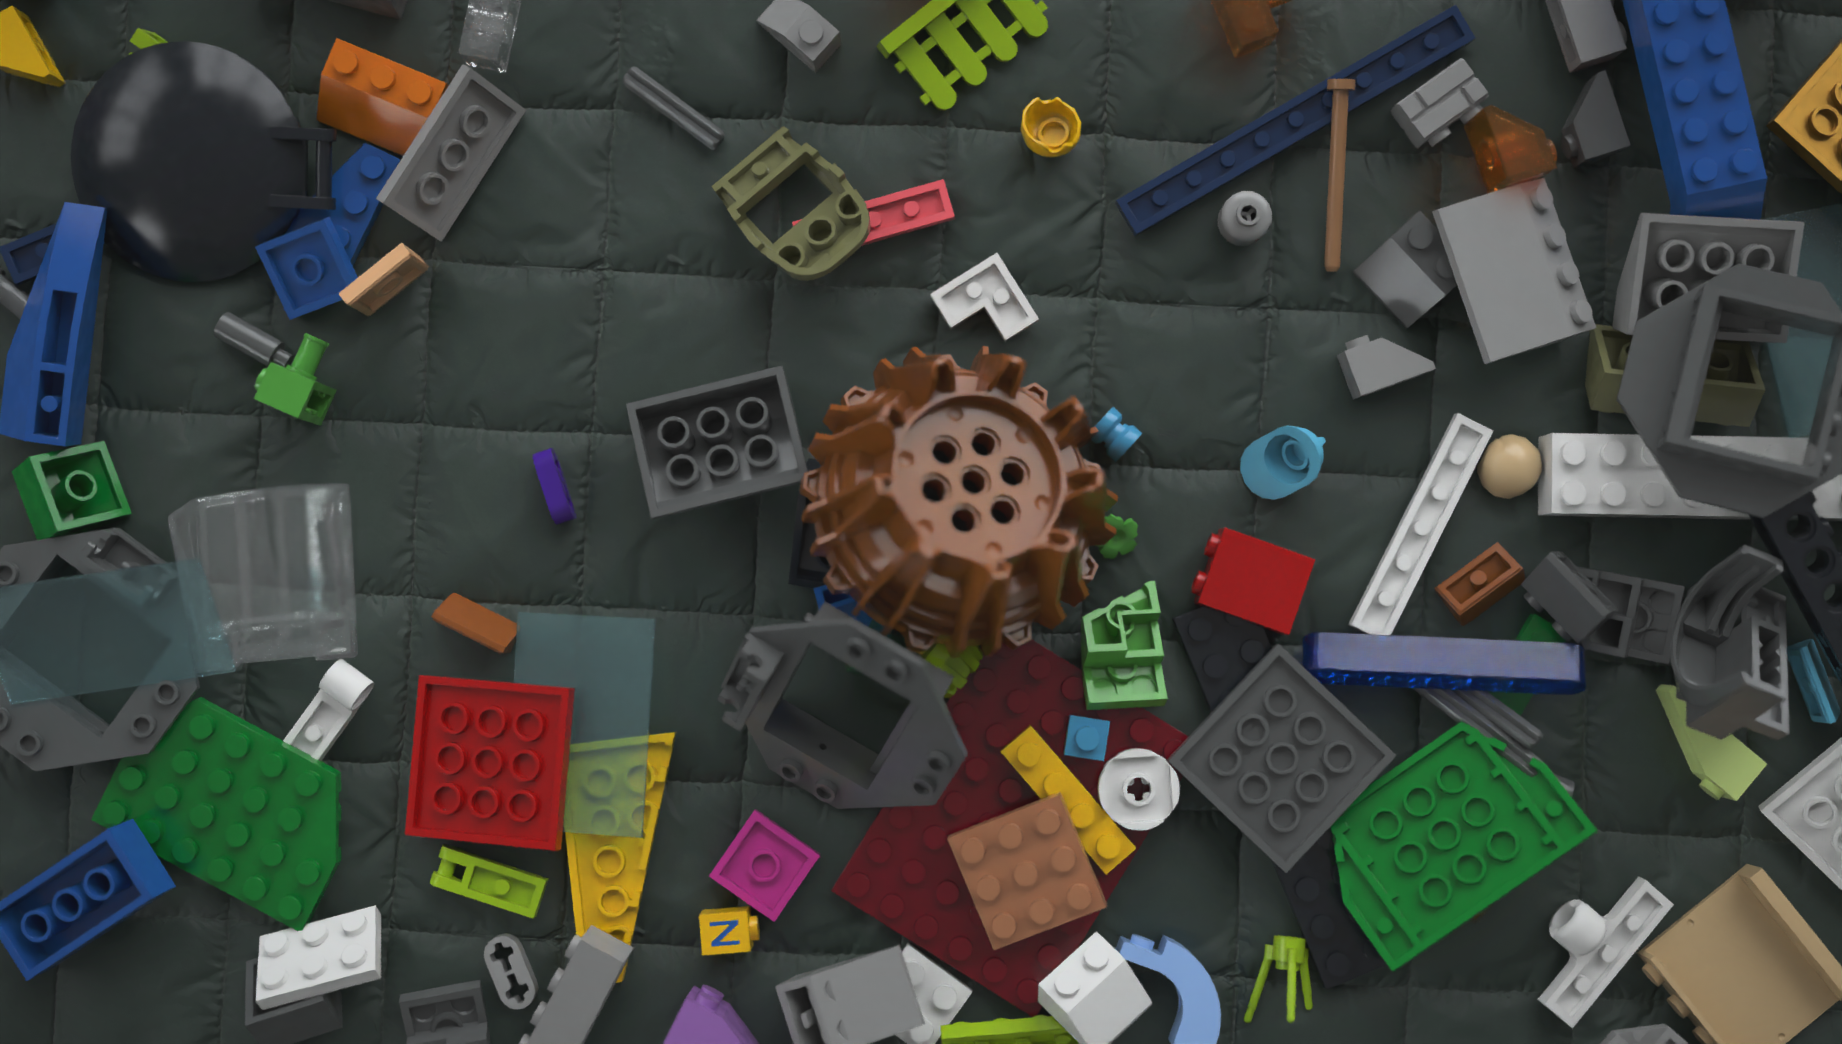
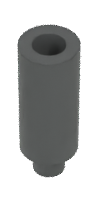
(251, 340)

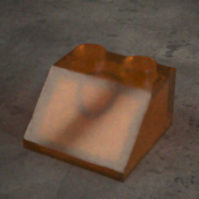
(1508, 149)

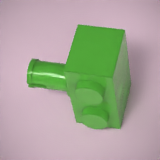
(295, 387)

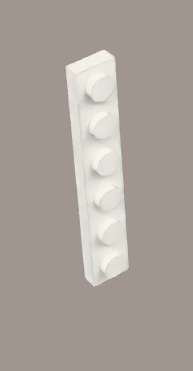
(1421, 526)

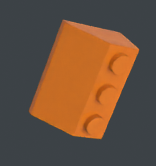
(375, 97)

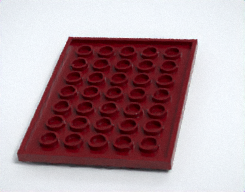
(905, 863)

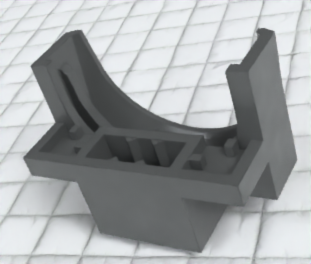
(1729, 672)

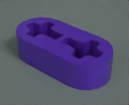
(554, 486)

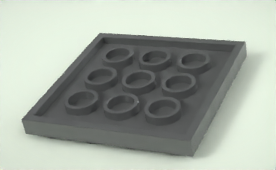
(1281, 758)

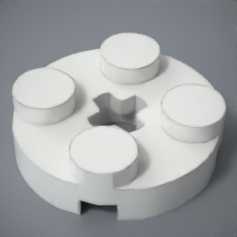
(1155, 804)

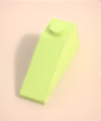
(1722, 765)

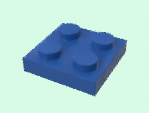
(307, 267)

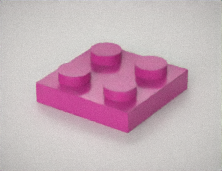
(764, 865)

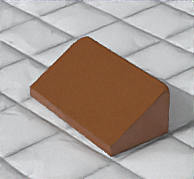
(1480, 584)
(477, 623)

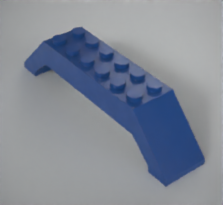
(1698, 107)

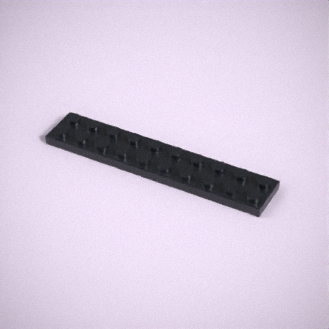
(1221, 655)

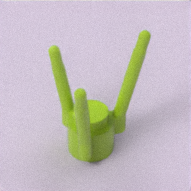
(1291, 956)

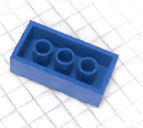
(81, 898)

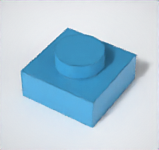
(1086, 737)

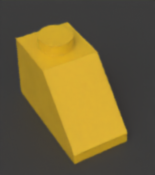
(23, 50)

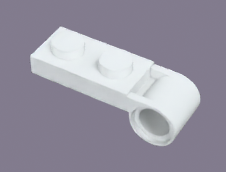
(331, 710)

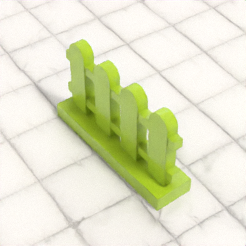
(953, 45)

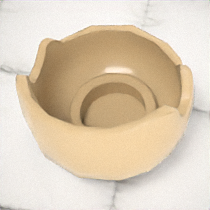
(1509, 466)

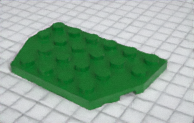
(234, 810)
(1448, 840)

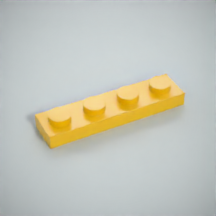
(1048, 776)

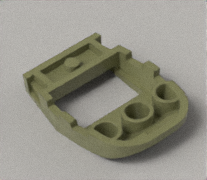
(824, 235)

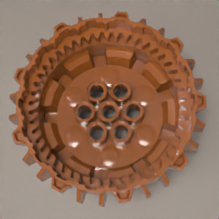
(902, 550)

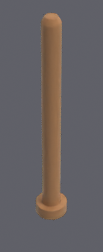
(1336, 170)

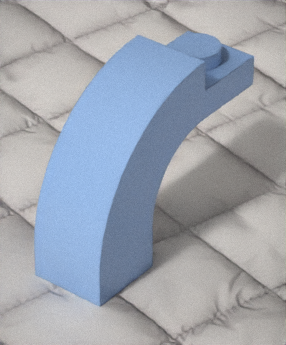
(1198, 1002)

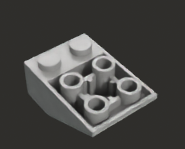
(851, 1000)

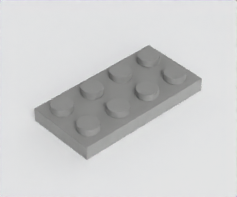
(451, 153)

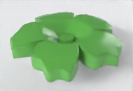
(1123, 540)

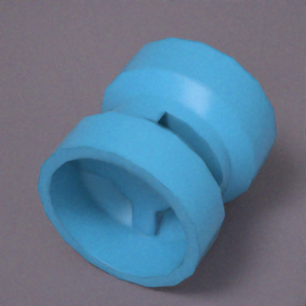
(1115, 435)

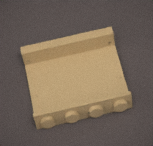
(1744, 965)

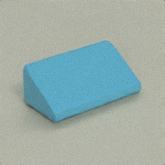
(1813, 682)

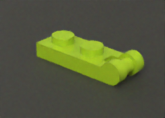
(490, 881)

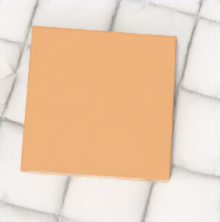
(384, 280)

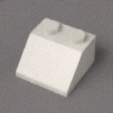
(1094, 993)

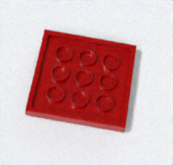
(490, 762)

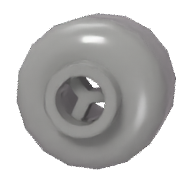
(1255, 211)

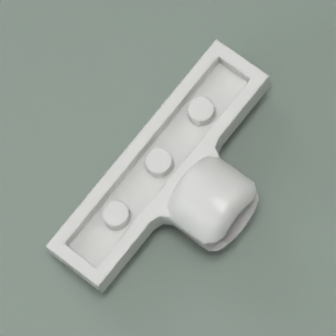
(1599, 946)

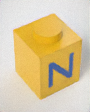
(728, 930)

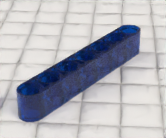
(1445, 663)

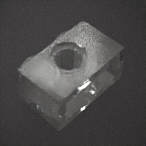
(489, 33)

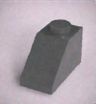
(1594, 124)

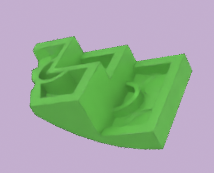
(1124, 653)

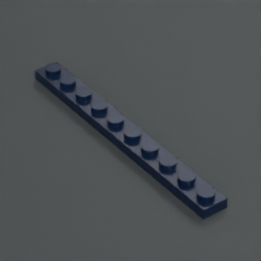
(1292, 121)

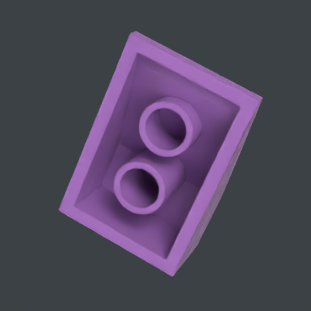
(708, 1020)

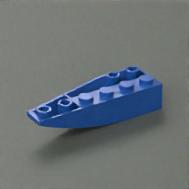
(54, 338)

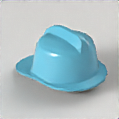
(1282, 462)

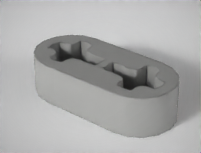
(502, 975)

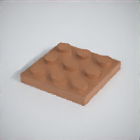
(1027, 871)

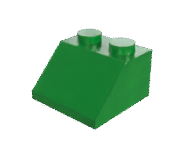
(71, 490)

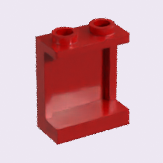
(1252, 580)

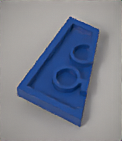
(355, 190)

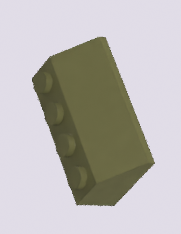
(1729, 390)

